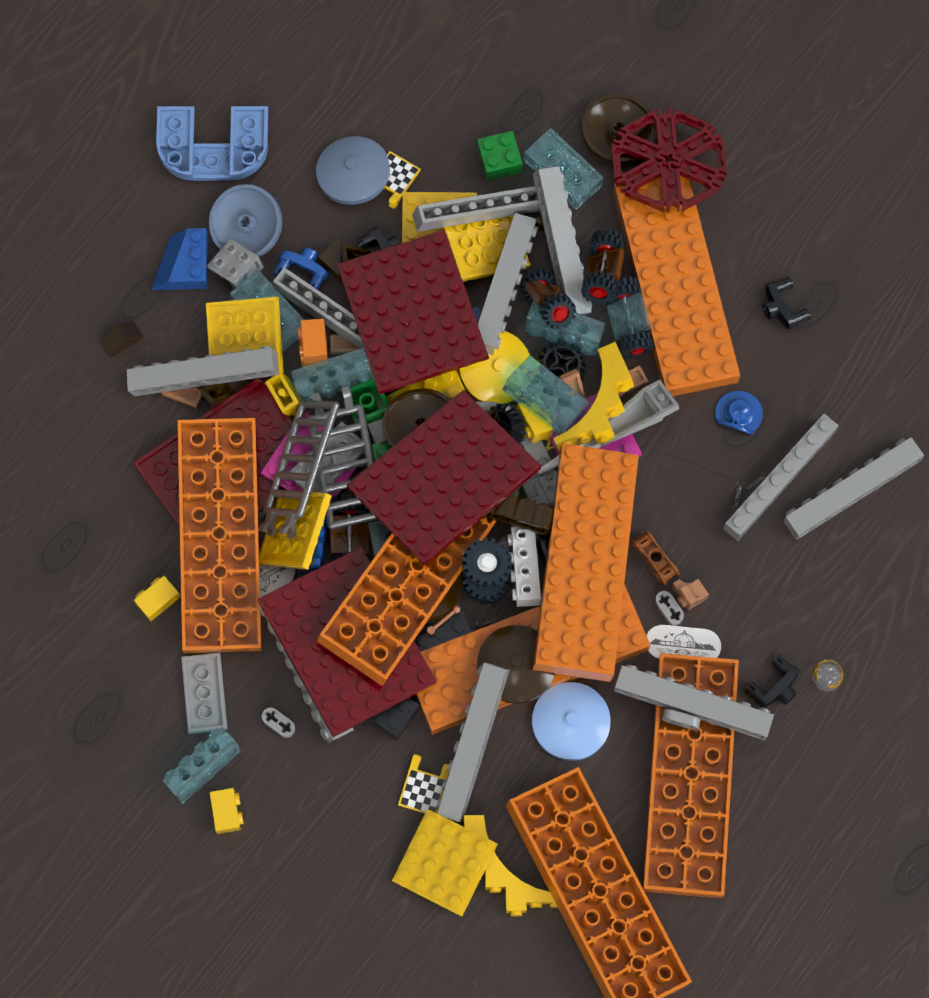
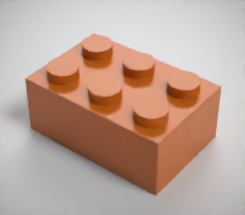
(312, 342)

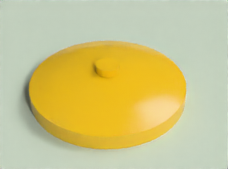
(487, 378)

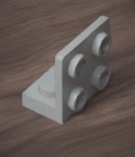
(235, 263)

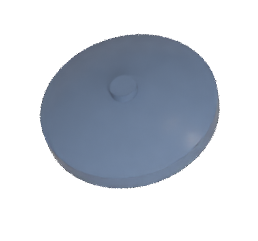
(353, 170)
(247, 217)

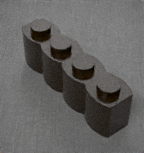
(523, 514)

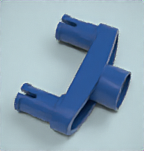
(306, 261)

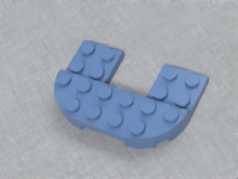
(212, 161)

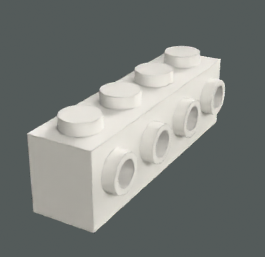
(525, 567)

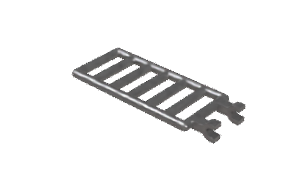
(365, 443)
(293, 515)

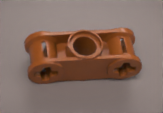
(651, 547)

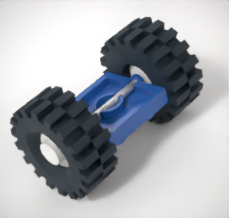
(486, 570)

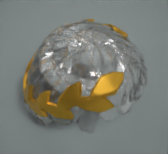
(827, 675)

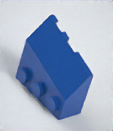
(184, 262)

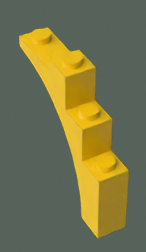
(607, 404)
(497, 877)

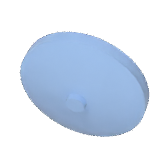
(571, 721)

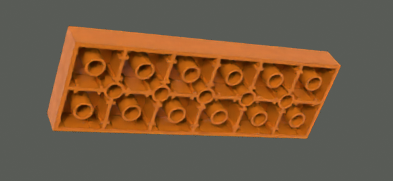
(678, 292)
(219, 535)
(586, 563)
(394, 603)
(456, 665)
(690, 788)
(597, 890)

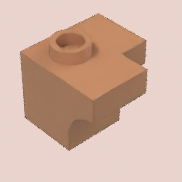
(690, 593)

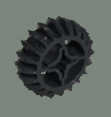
(556, 351)
(509, 419)

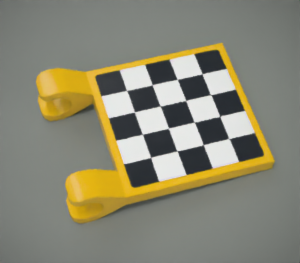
(401, 177)
(422, 788)

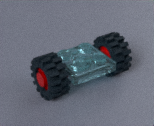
(630, 319)

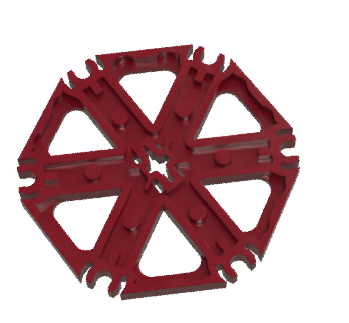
(667, 147)

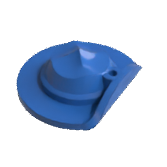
(739, 411)

